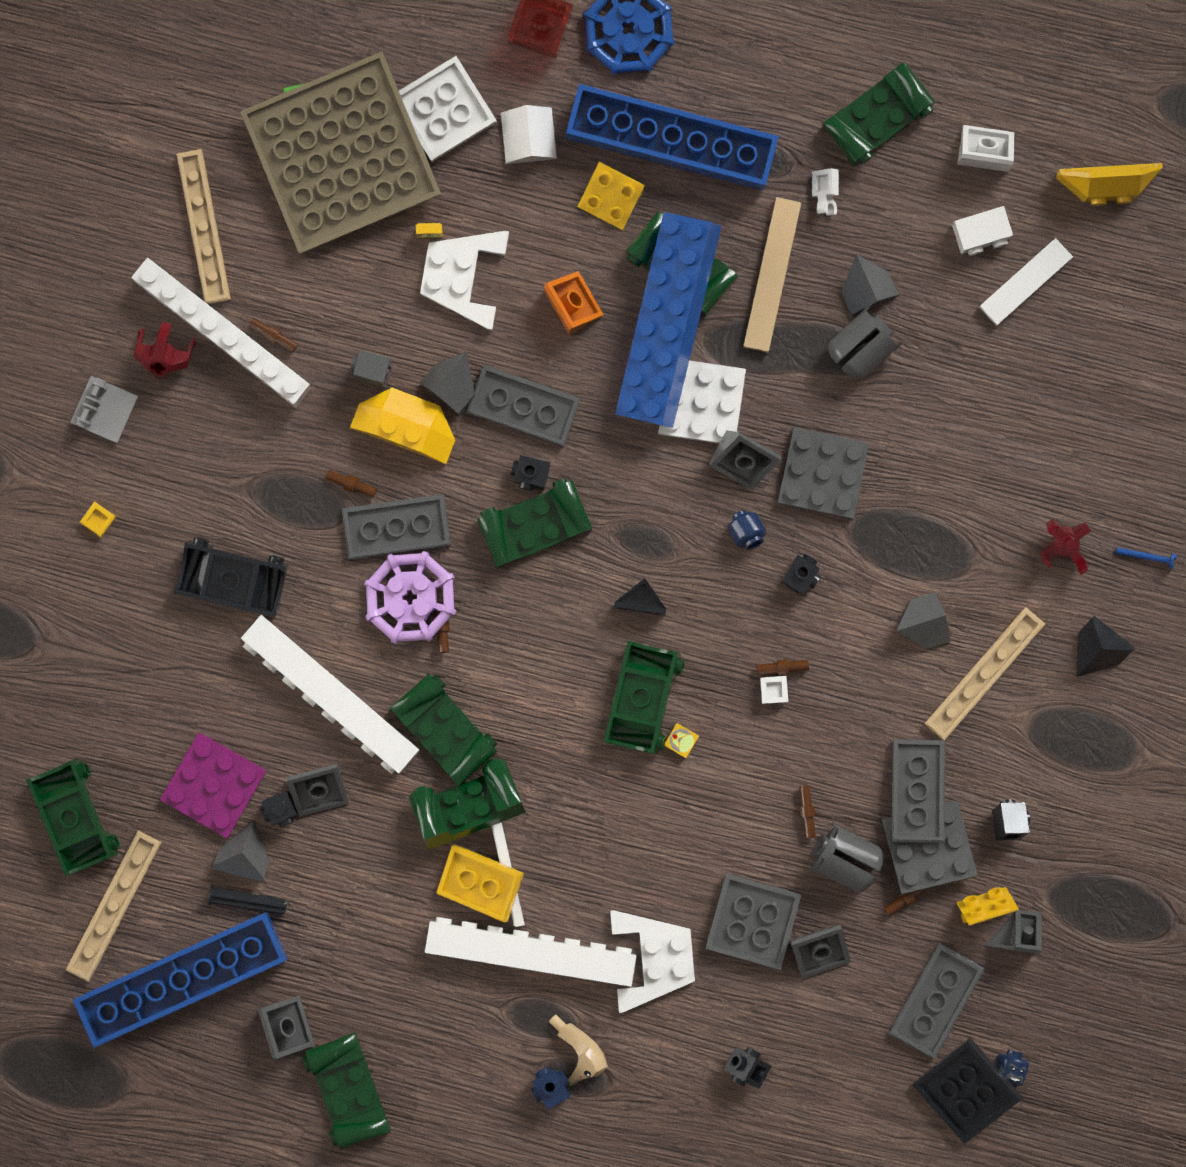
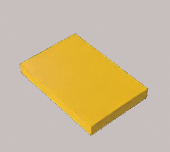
(479, 883)

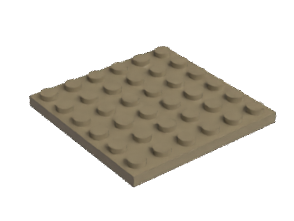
(341, 153)

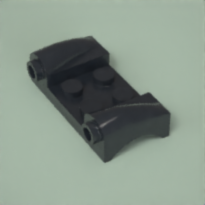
(231, 578)

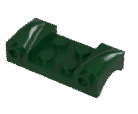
(879, 114)
(642, 251)
(534, 523)
(642, 697)
(444, 729)
(467, 806)
(72, 817)
(347, 1091)

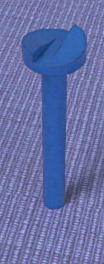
(1169, 560)

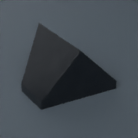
(641, 599)
(1100, 647)

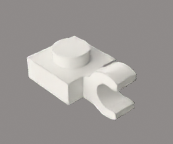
(825, 186)

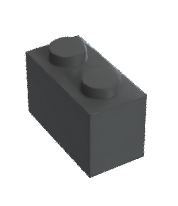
(371, 369)

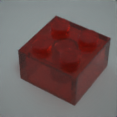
(541, 25)

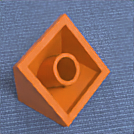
(572, 302)

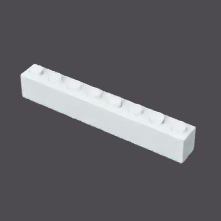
(221, 332)
(330, 694)
(530, 953)

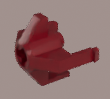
(162, 357)
(1066, 544)

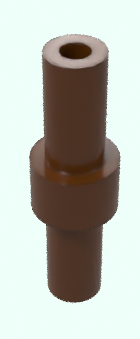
(273, 335)
(351, 483)
(442, 634)
(782, 667)
(807, 811)
(901, 901)

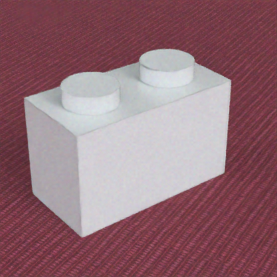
(982, 231)

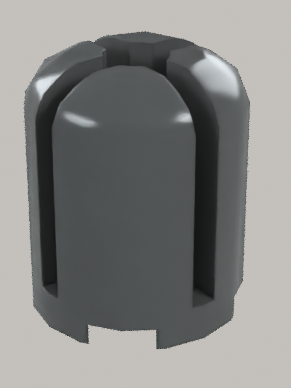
(854, 335)
(841, 870)

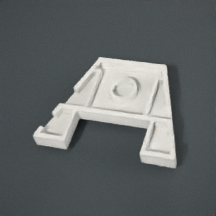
(451, 274)
(665, 958)

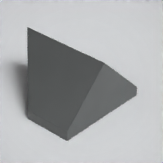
(867, 286)
(451, 382)
(925, 622)
(244, 855)
(1019, 933)

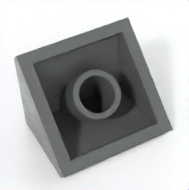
(743, 459)
(318, 790)
(820, 951)
(286, 1027)

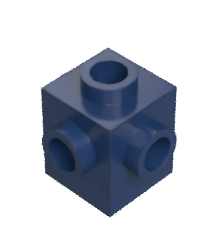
(554, 1096)

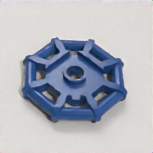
(630, 43)

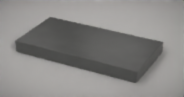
(523, 405)
(396, 526)
(918, 791)
(936, 1001)

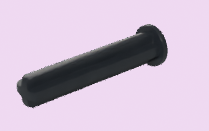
(247, 900)

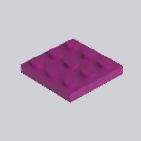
(213, 785)

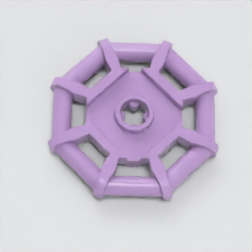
(399, 587)

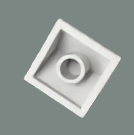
(528, 134)
(986, 148)

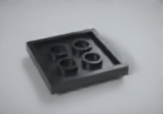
(967, 1090)

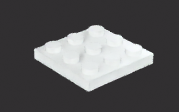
(446, 108)
(708, 403)

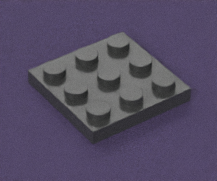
(823, 473)
(933, 865)
(753, 921)

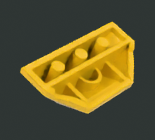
(1108, 182)
(406, 423)

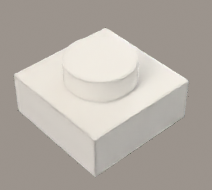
(774, 689)

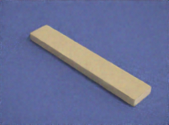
(203, 226)
(772, 274)
(984, 673)
(113, 906)

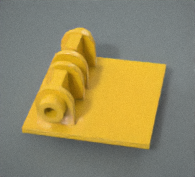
(611, 196)
(986, 906)

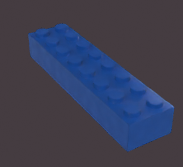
(671, 137)
(668, 319)
(180, 979)

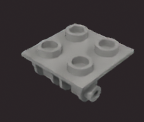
(104, 409)

